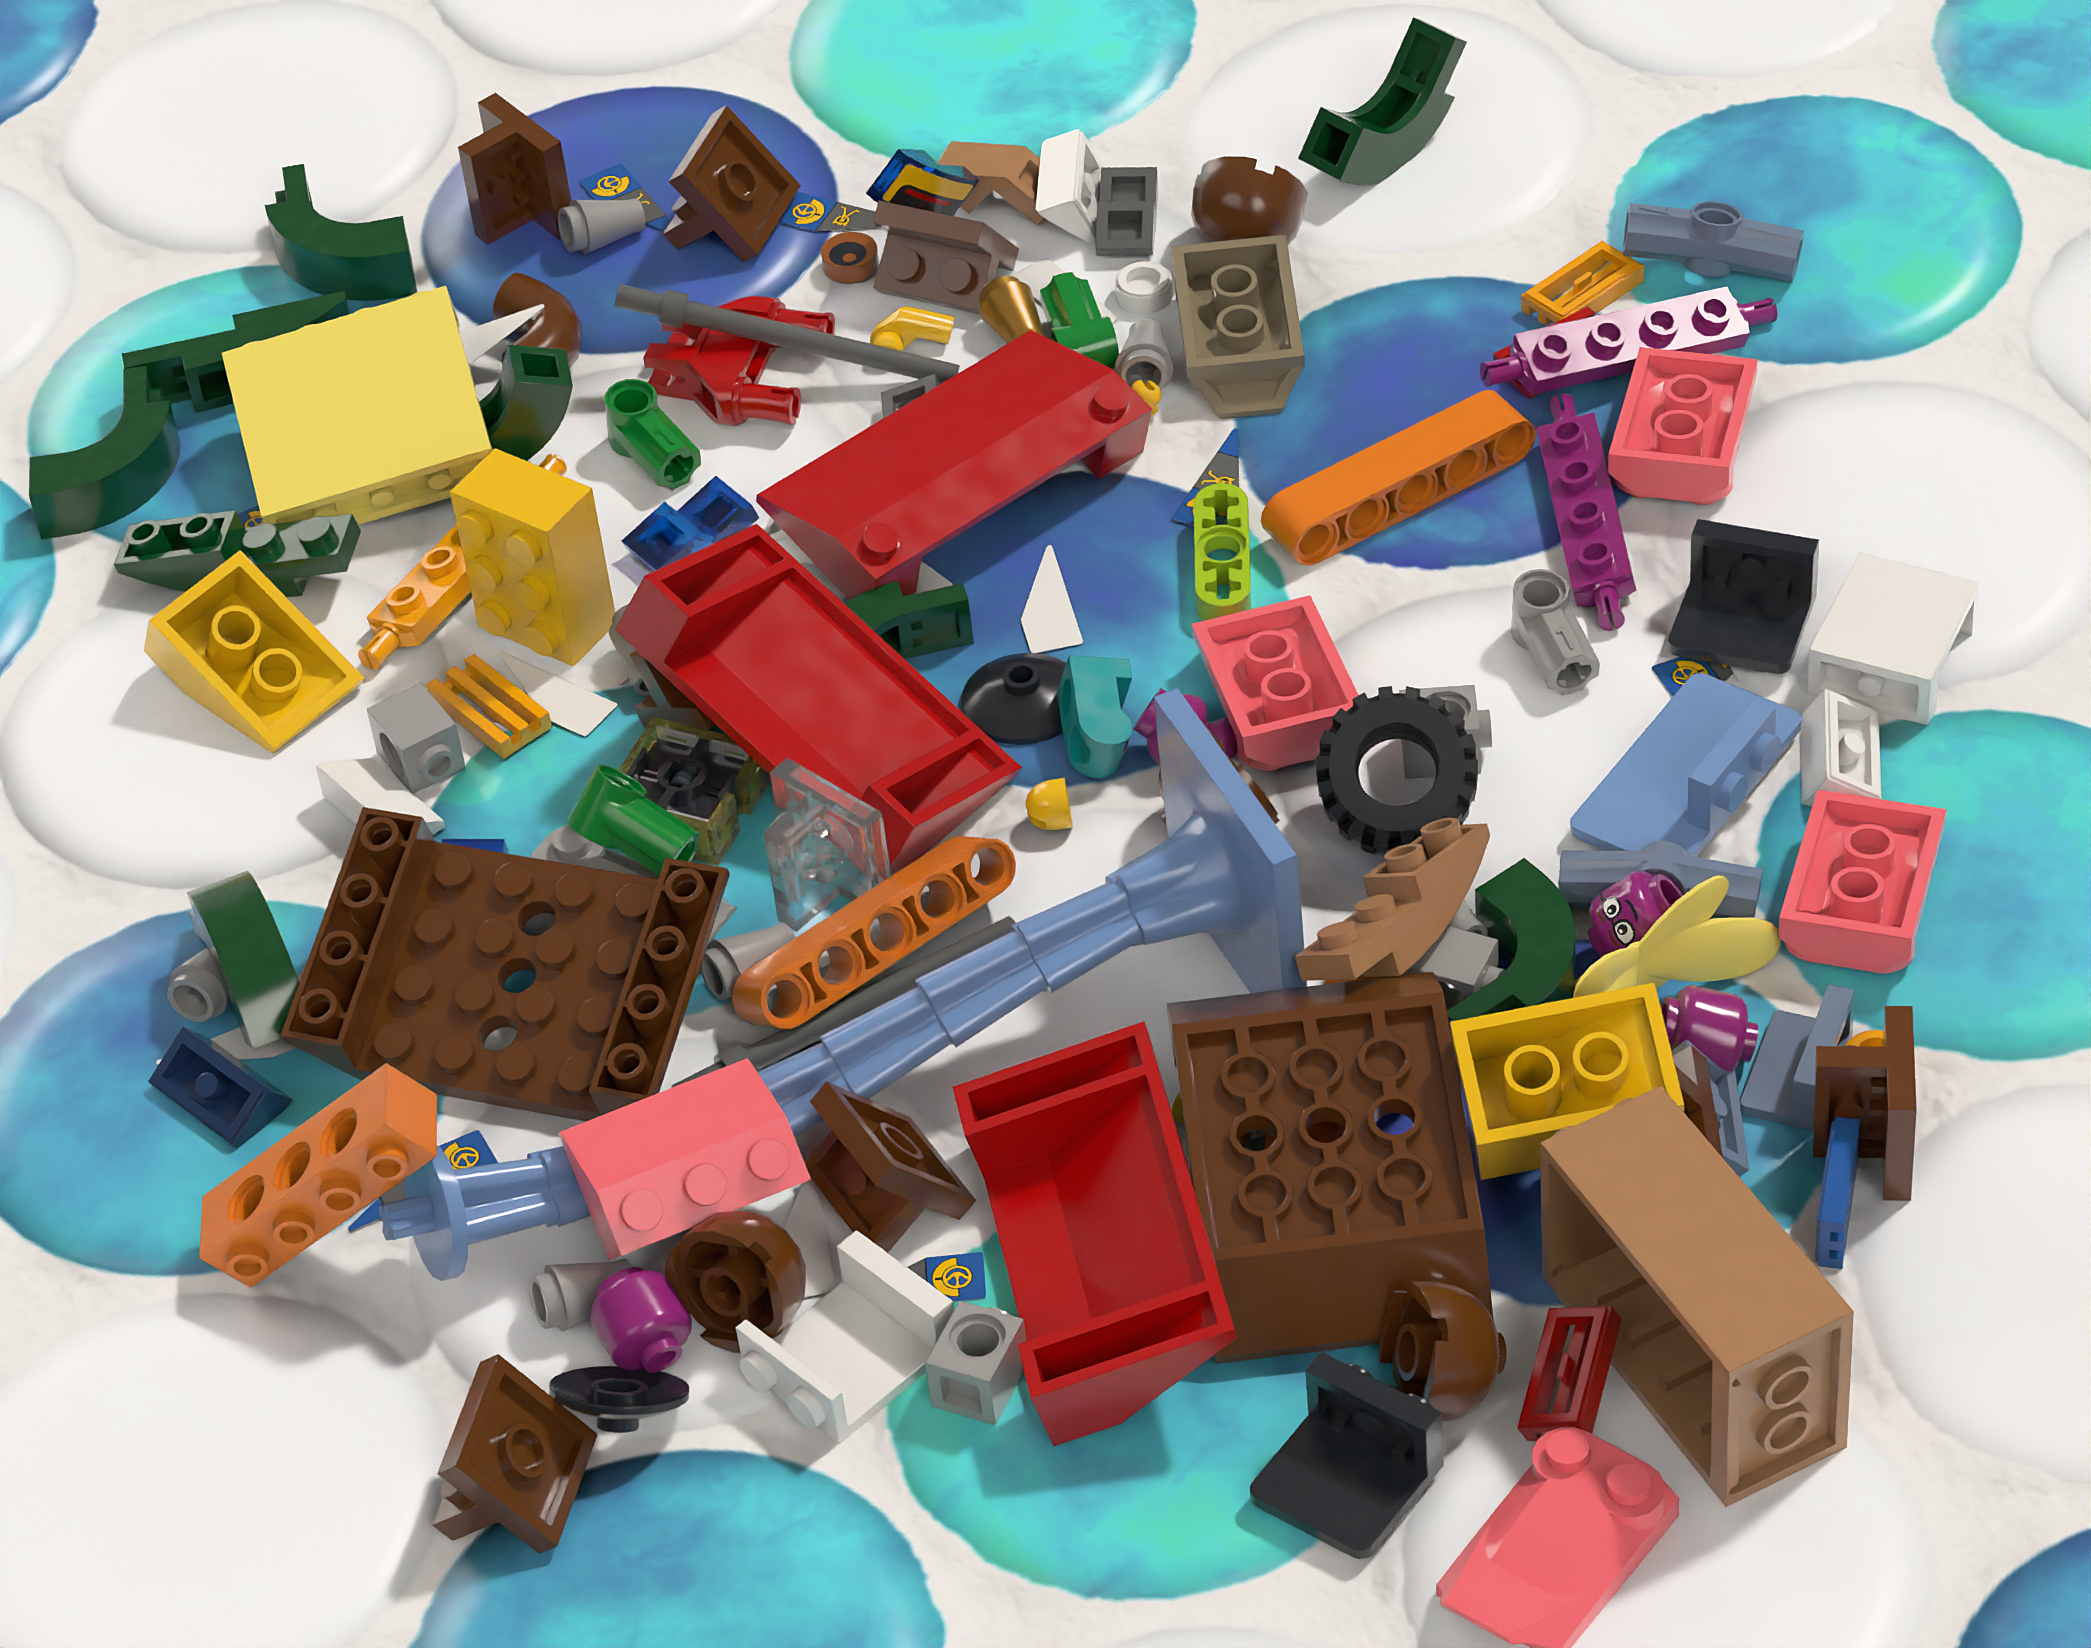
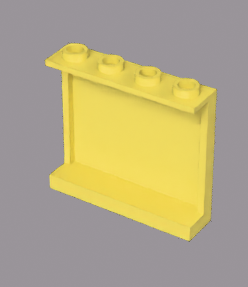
(359, 412)

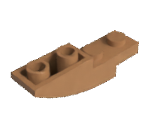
(1406, 906)

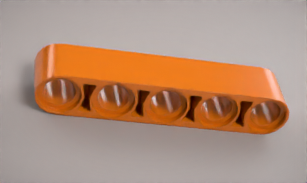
(1397, 477)
(847, 931)

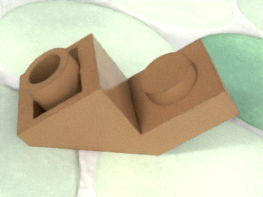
(1001, 168)

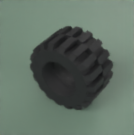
(1389, 718)

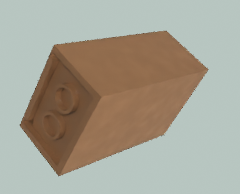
(1718, 1306)

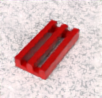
(1580, 1370)

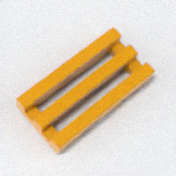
(1589, 290)
(498, 700)

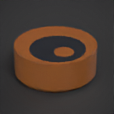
(850, 257)

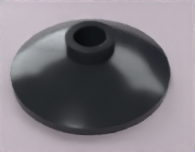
(1016, 698)
(618, 1395)

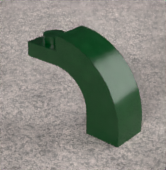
(1397, 119)
(334, 256)
(527, 400)
(112, 476)
(919, 621)
(1532, 934)
(248, 954)

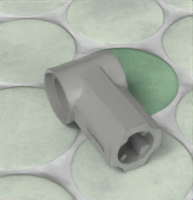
(1551, 631)

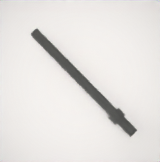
(676, 309)
(792, 1040)

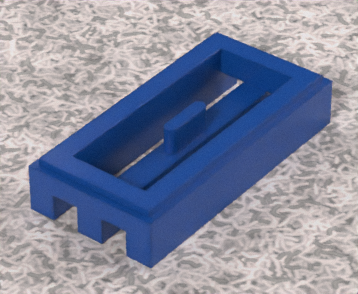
(1837, 1192)

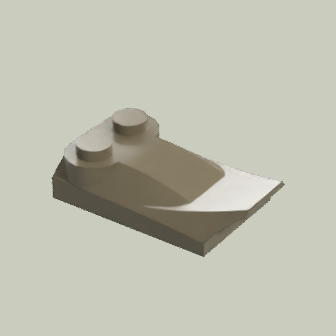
(1239, 323)

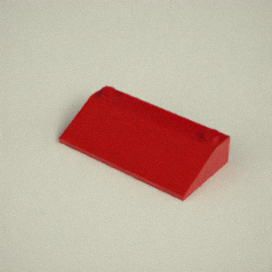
(955, 460)
(813, 684)
(1096, 1229)

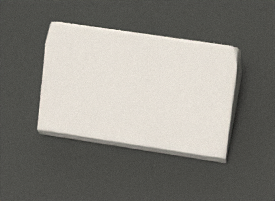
(1069, 184)
(1839, 748)
(366, 784)

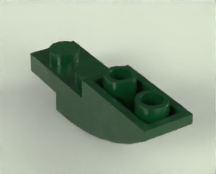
(196, 365)
(187, 549)

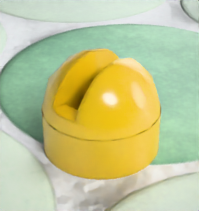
(1049, 805)

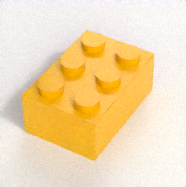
(534, 556)

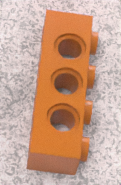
(319, 1175)

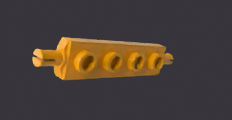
(425, 595)

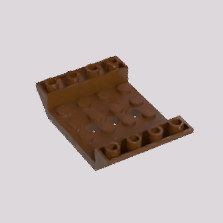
(433, 930)
(1311, 1228)

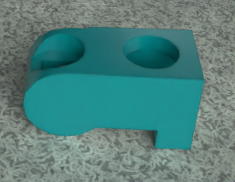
(1092, 713)

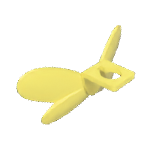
(1687, 946)

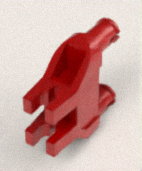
(725, 369)

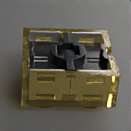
(698, 780)

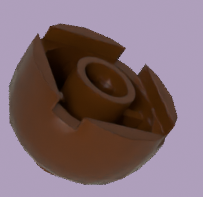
(1244, 202)
(738, 1271)
(1441, 1346)

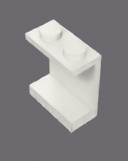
(1891, 636)
(852, 1345)

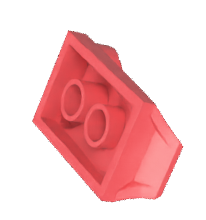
(1681, 425)
(1275, 680)
(1861, 882)
(1560, 1542)

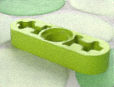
(1212, 537)

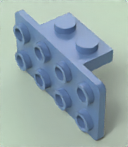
(1687, 769)

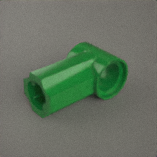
(1077, 320)
(647, 434)
(619, 816)

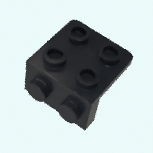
(1746, 597)
(1352, 1459)

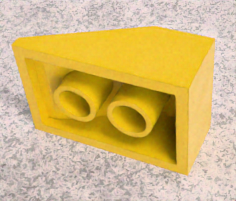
(249, 654)
(1556, 1067)

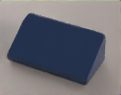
(217, 1088)

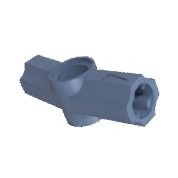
(1712, 240)
(1590, 872)

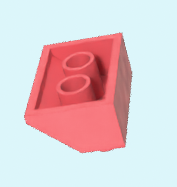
(683, 1157)

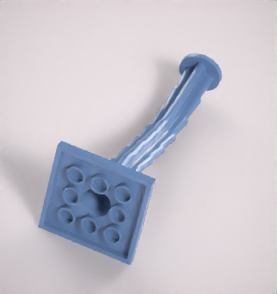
(1215, 875)

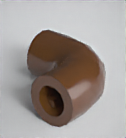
(551, 327)

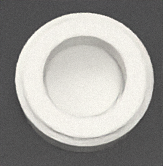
(1144, 287)

